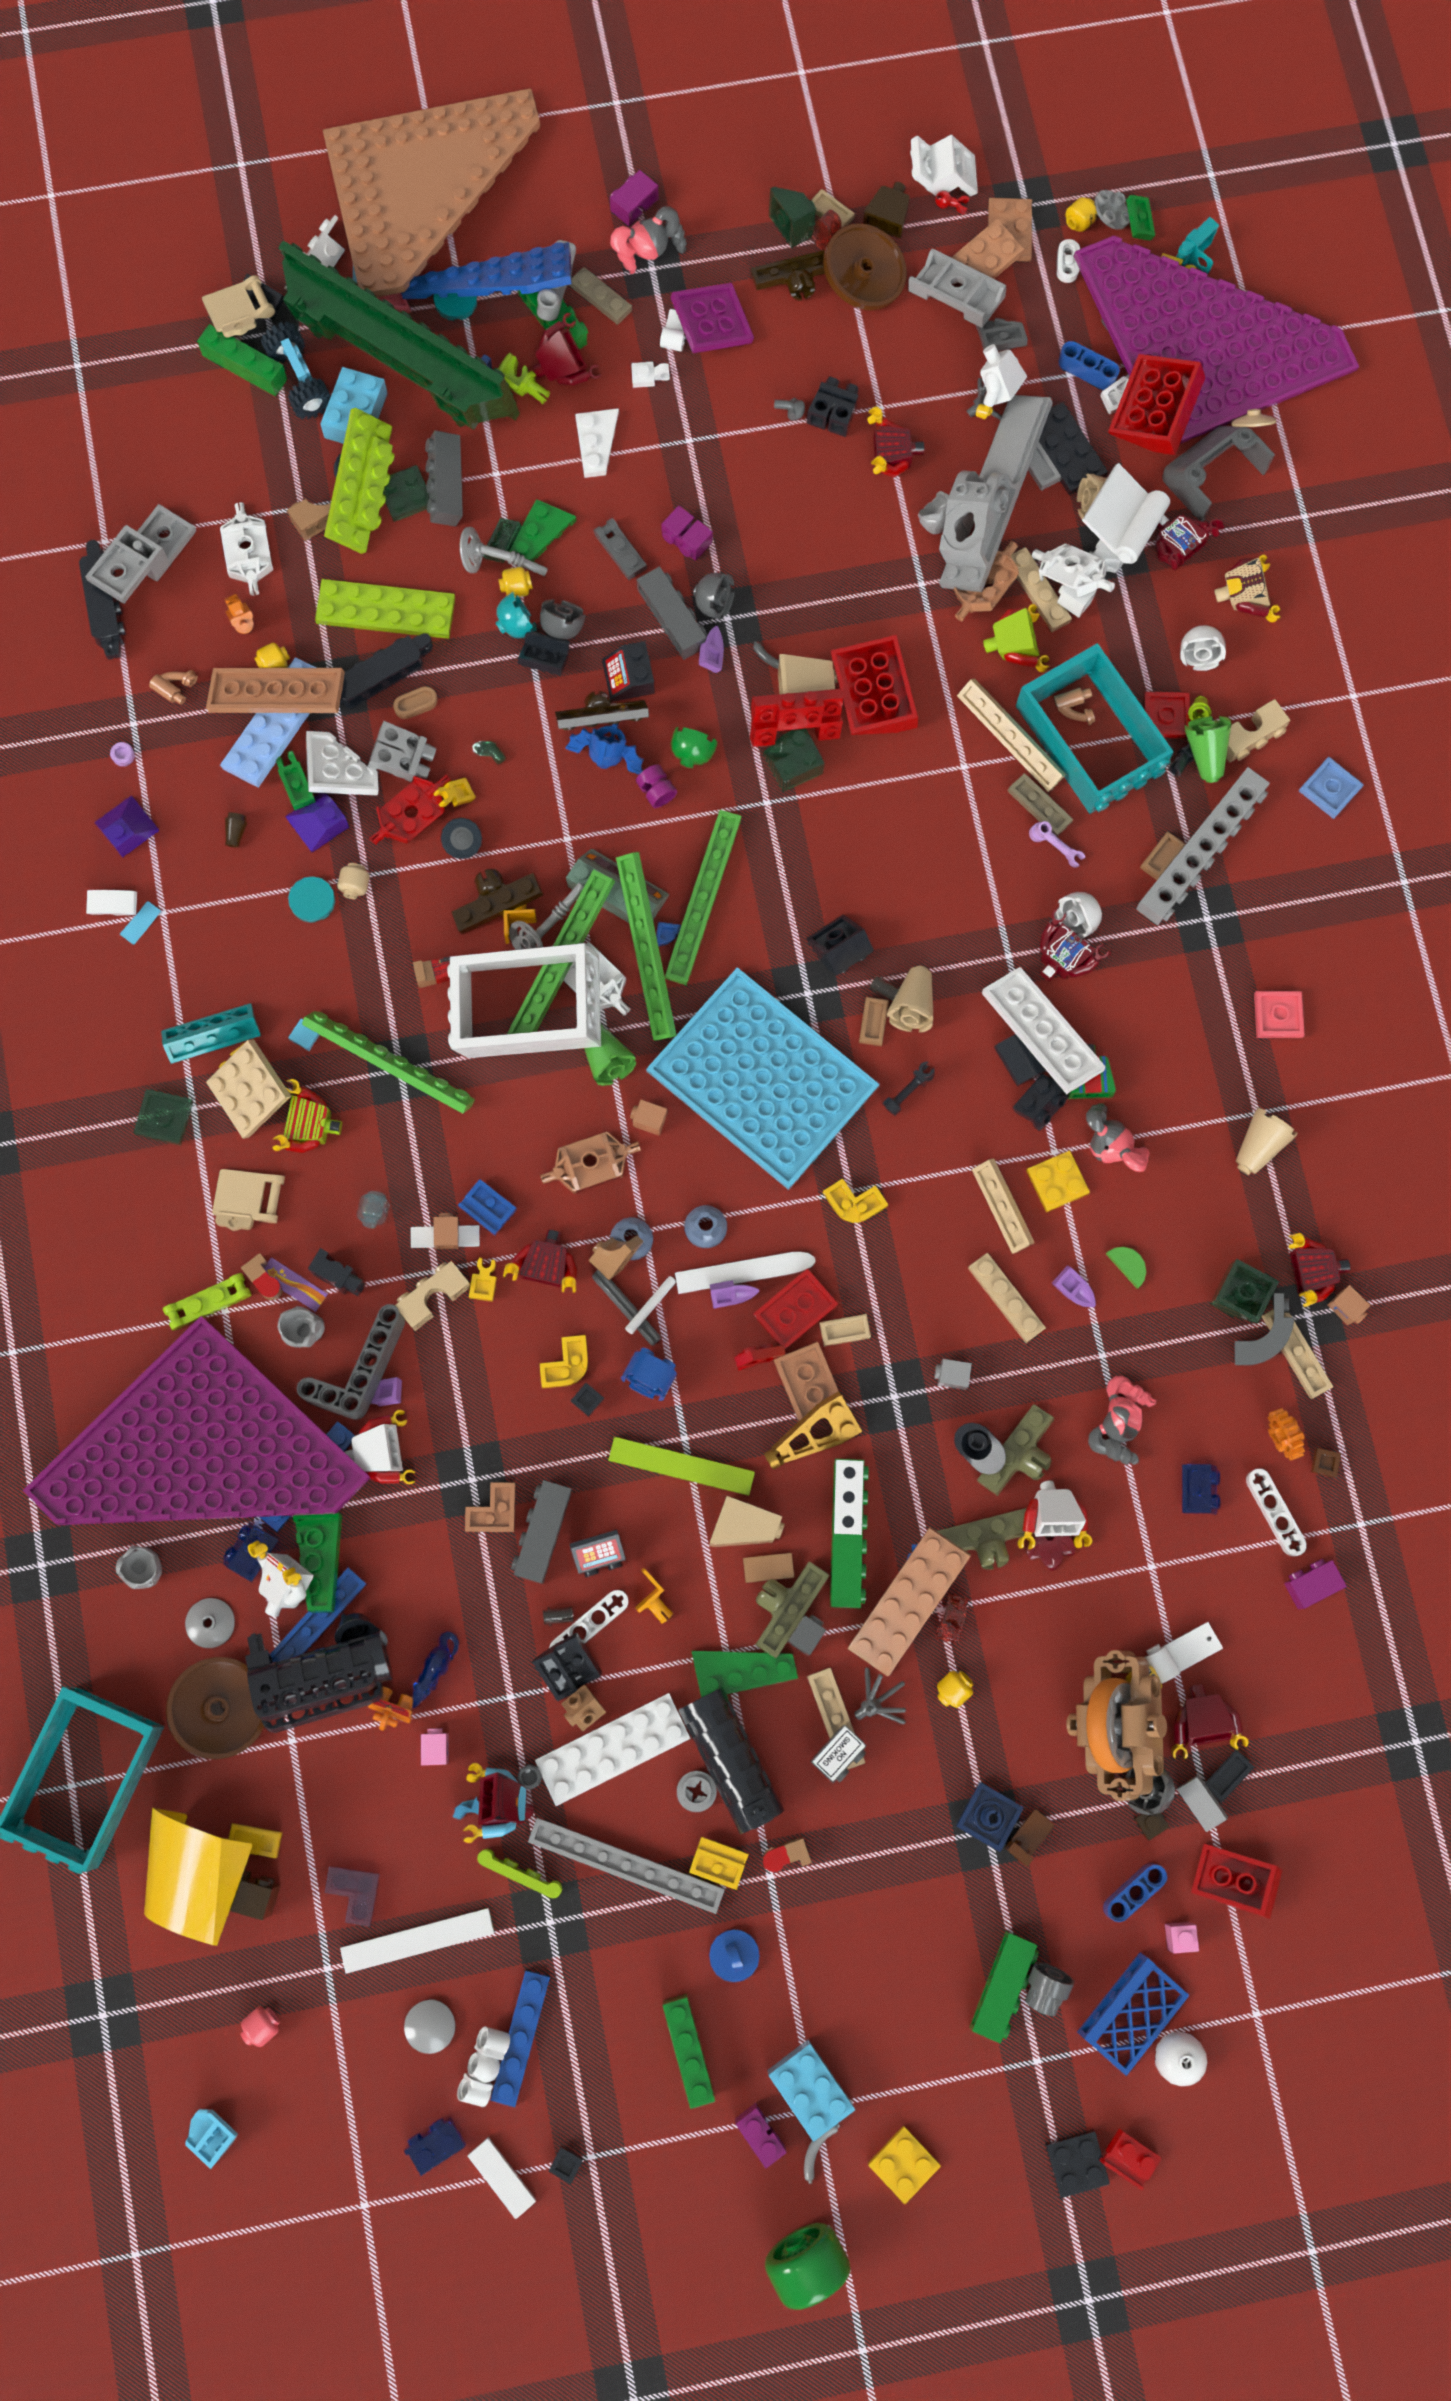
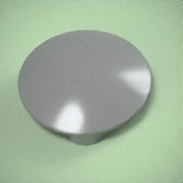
(1112, 209)
(429, 2026)

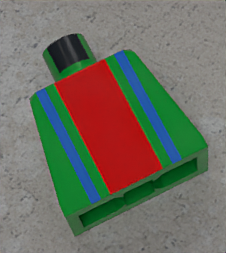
(1098, 1087)

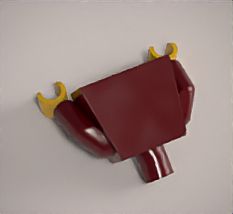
(1206, 1721)

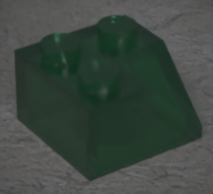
(792, 215)
(794, 759)
(1244, 1292)

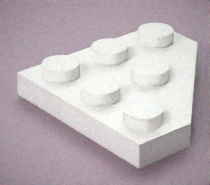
(336, 768)

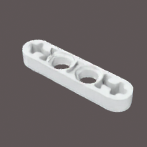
(1279, 1510)
(586, 1621)

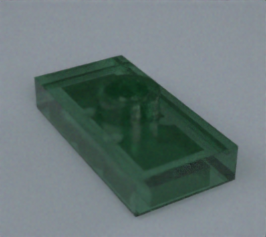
(503, 537)

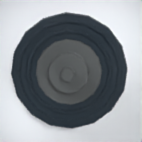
(461, 838)

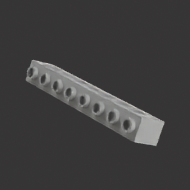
(1248, 784)

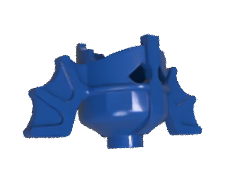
(606, 750)

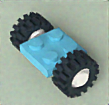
(287, 344)

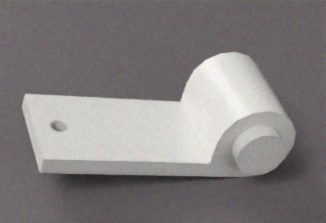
(1183, 1652)

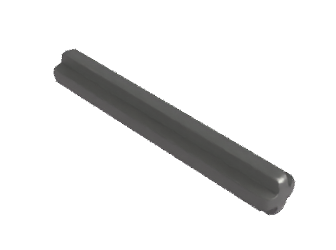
(626, 1306)

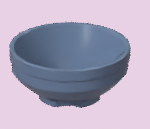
(641, 1228)
(703, 1238)

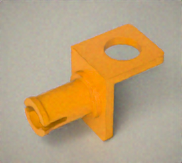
(517, 914)
(653, 1601)

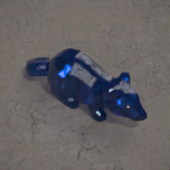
(434, 1666)

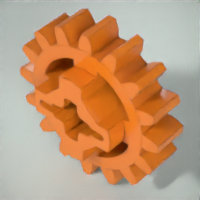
(1286, 1434)

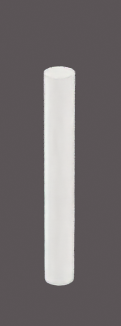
(650, 1305)

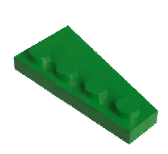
(319, 1553)
(741, 1670)

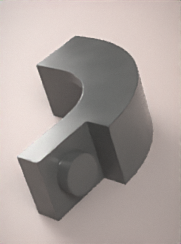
(1267, 1347)

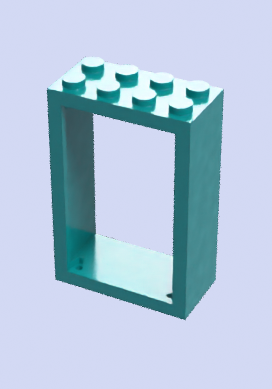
(1124, 705)
(56, 1850)

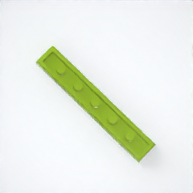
(681, 1466)

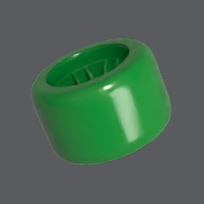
(807, 2266)

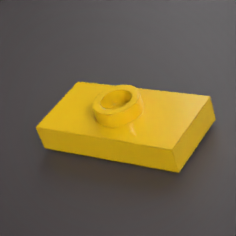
(263, 1841)

